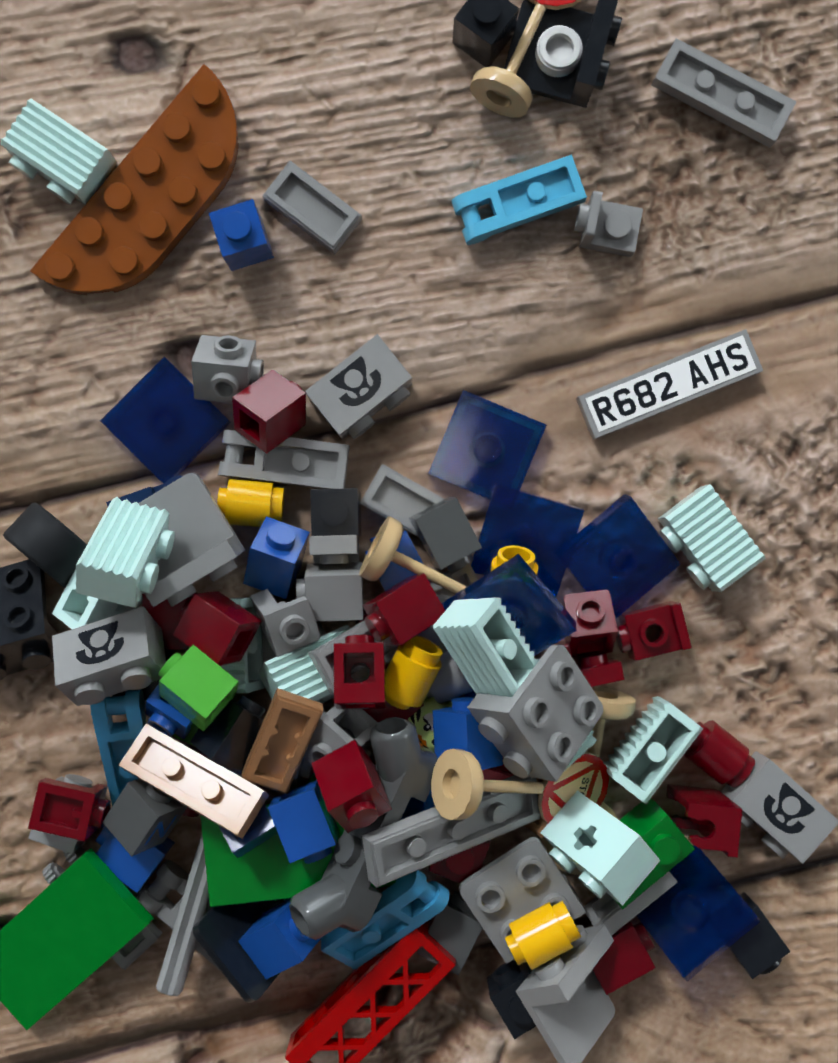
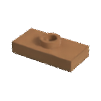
(282, 741)

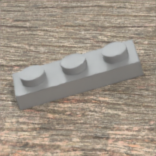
(723, 93)

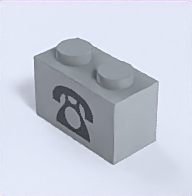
(361, 388)
(108, 656)
(782, 809)

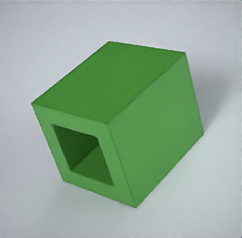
(196, 686)

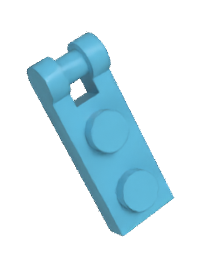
(520, 199)

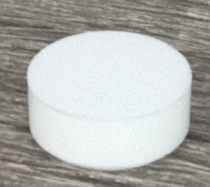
(558, 51)

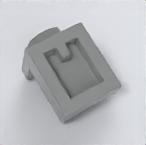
(608, 226)
(334, 549)
(285, 624)

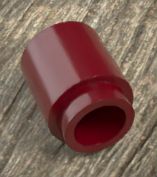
(720, 755)

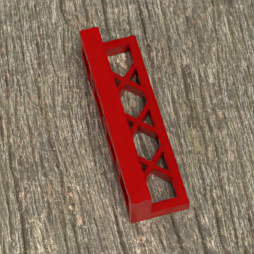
(361, 985)

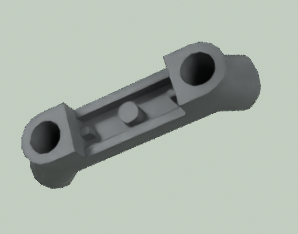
(344, 893)

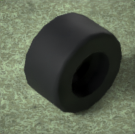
(46, 542)

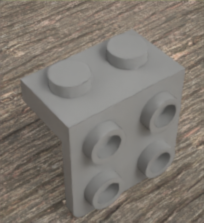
(202, 539)
(543, 720)
(515, 886)
(569, 999)

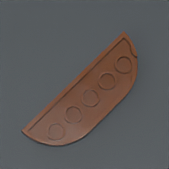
(150, 195)

